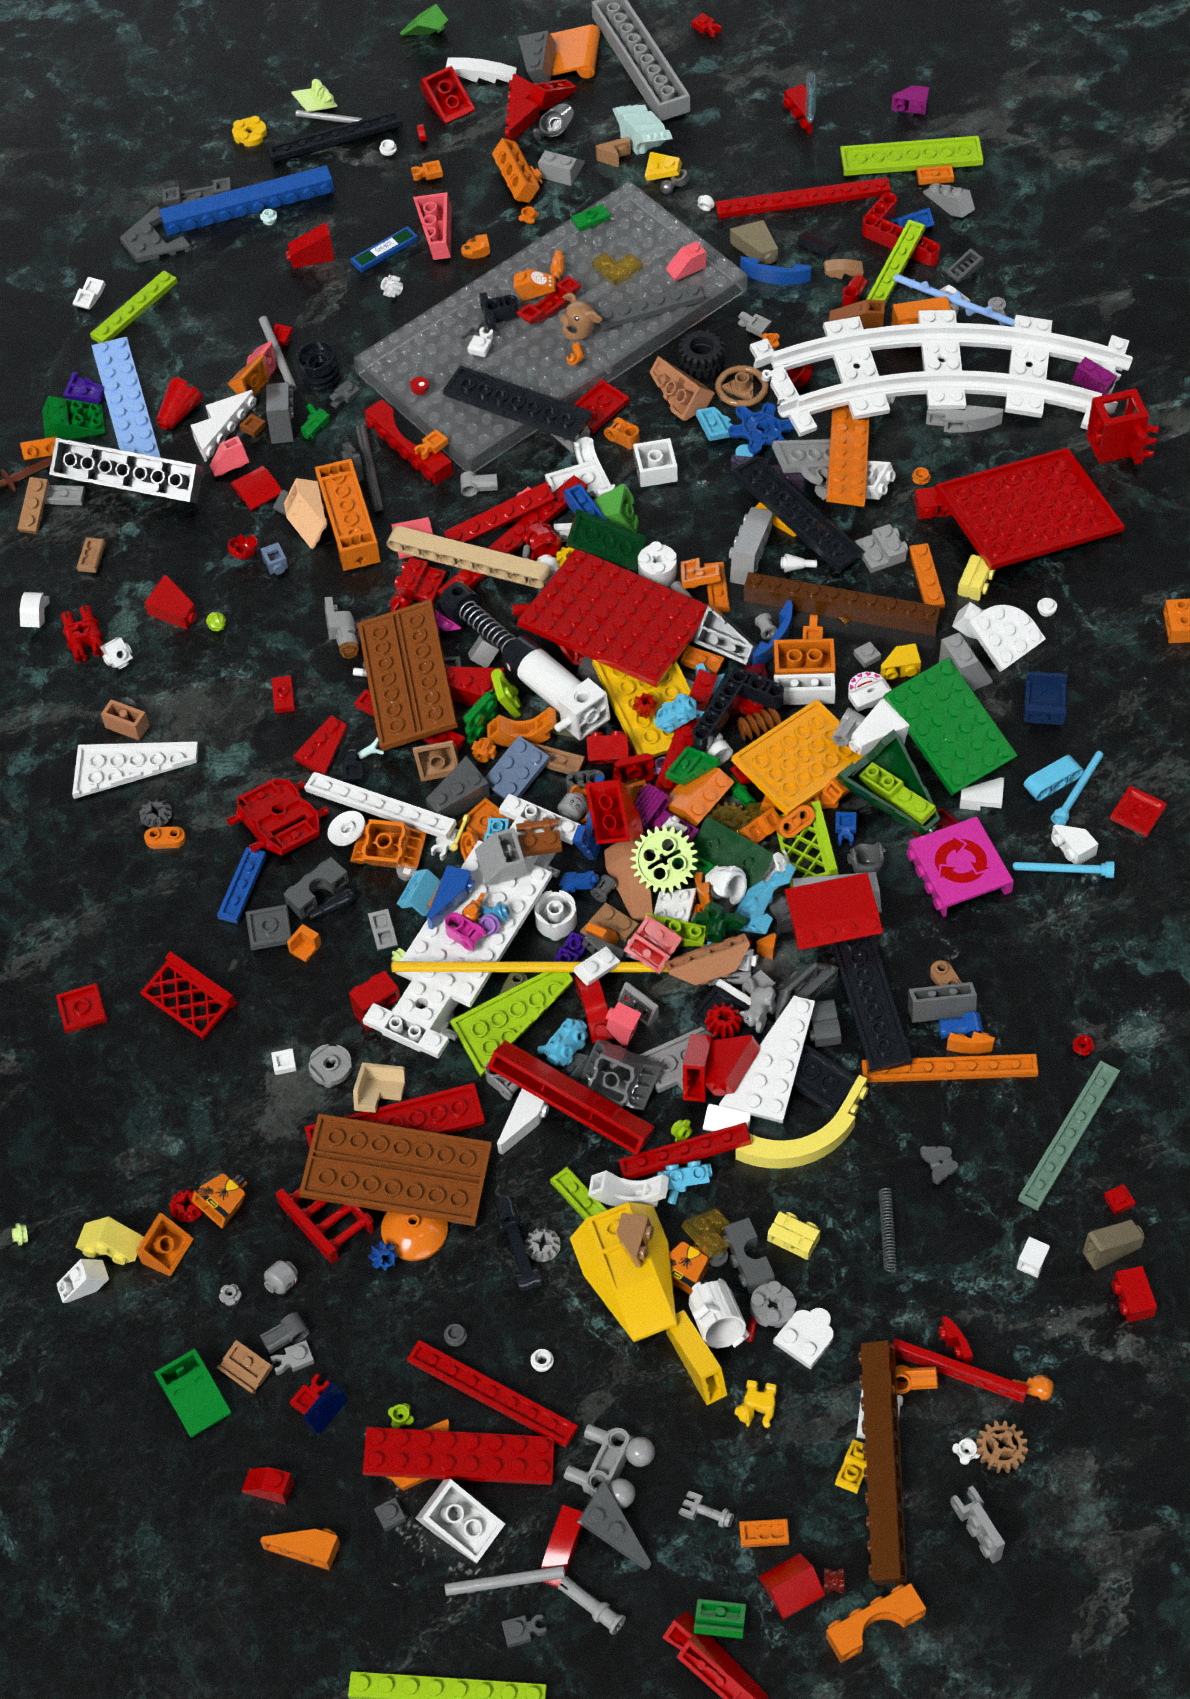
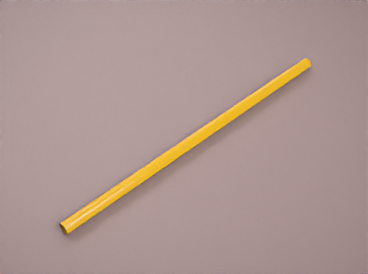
(467, 966)

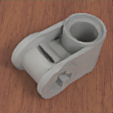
(501, 1084)

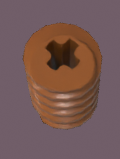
(758, 723)

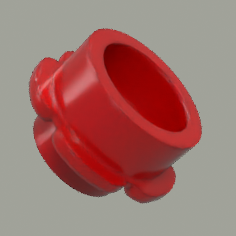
(1083, 1040)

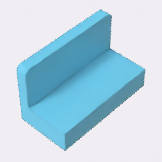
(419, 891)

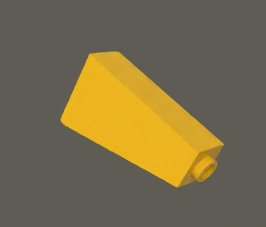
(697, 1359)

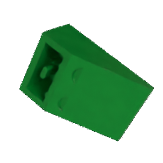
(71, 418)
(192, 1393)

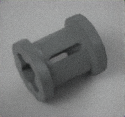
(603, 888)

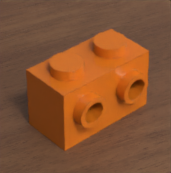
(1177, 620)

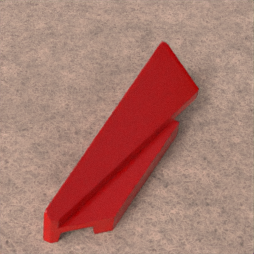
(711, 1661)

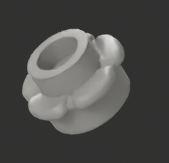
(234, 1298)

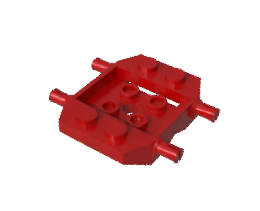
(257, 813)

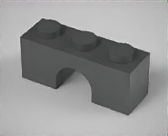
(327, 876)
(753, 1272)

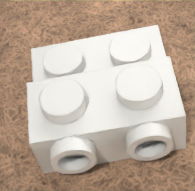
(878, 478)

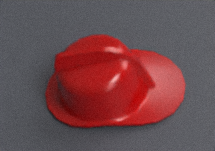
(801, 374)

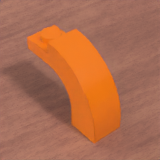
(536, 730)

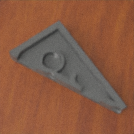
(607, 1522)

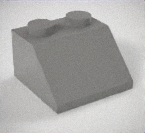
(559, 167)

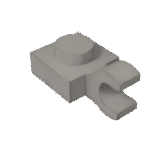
(757, 324)

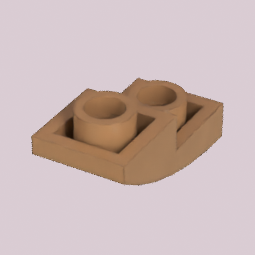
(839, 267)

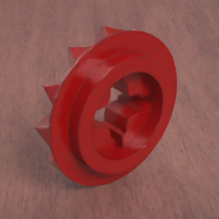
(178, 1210)

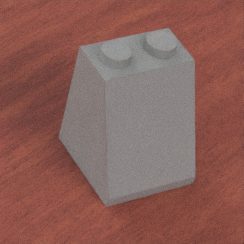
(965, 661)

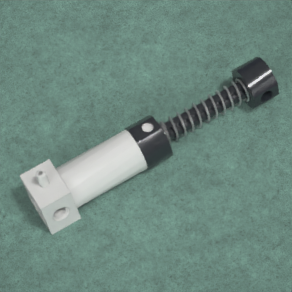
(580, 704)

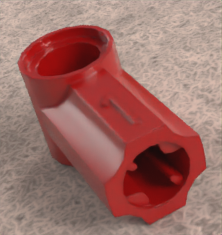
(854, 290)

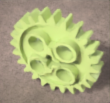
(655, 842)

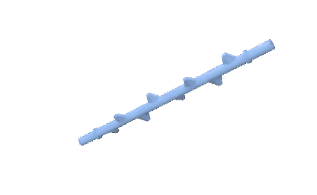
(956, 298)

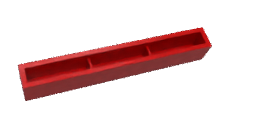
(570, 1097)

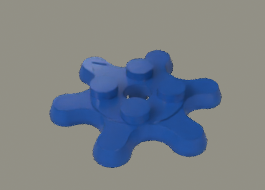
(763, 419)

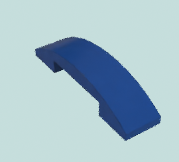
(774, 274)
(765, 651)

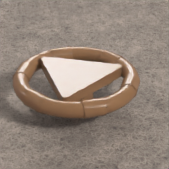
(741, 386)

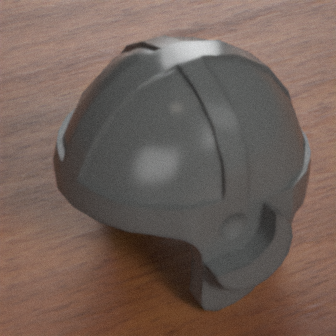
(866, 857)

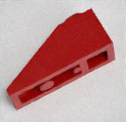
(551, 93)

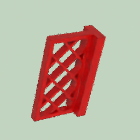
(195, 979)

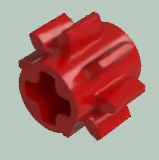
(400, 602)
(644, 705)

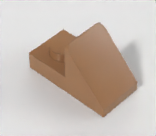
(611, 151)

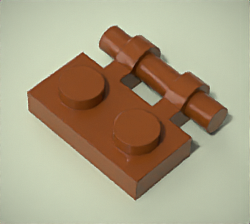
(541, 842)

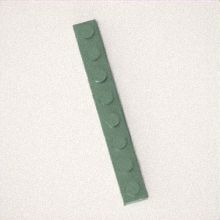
(1068, 1136)

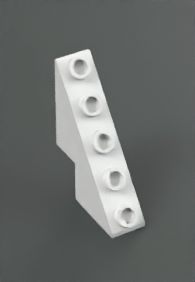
(222, 420)

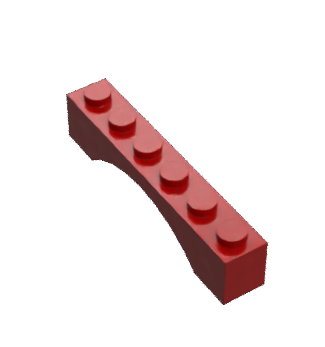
(382, 420)

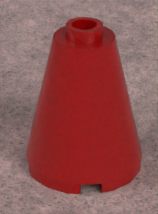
(177, 403)

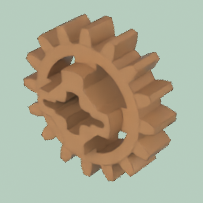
(998, 1436)

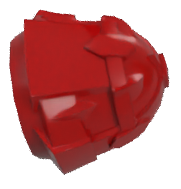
(541, 540)

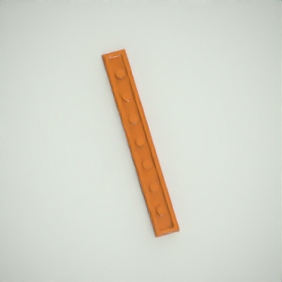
(958, 1068)

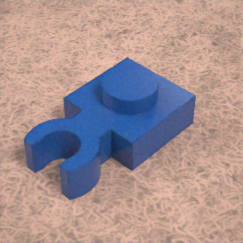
(846, 826)

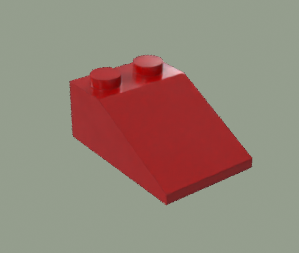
(446, 95)
(612, 812)

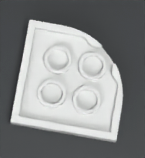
(1005, 634)

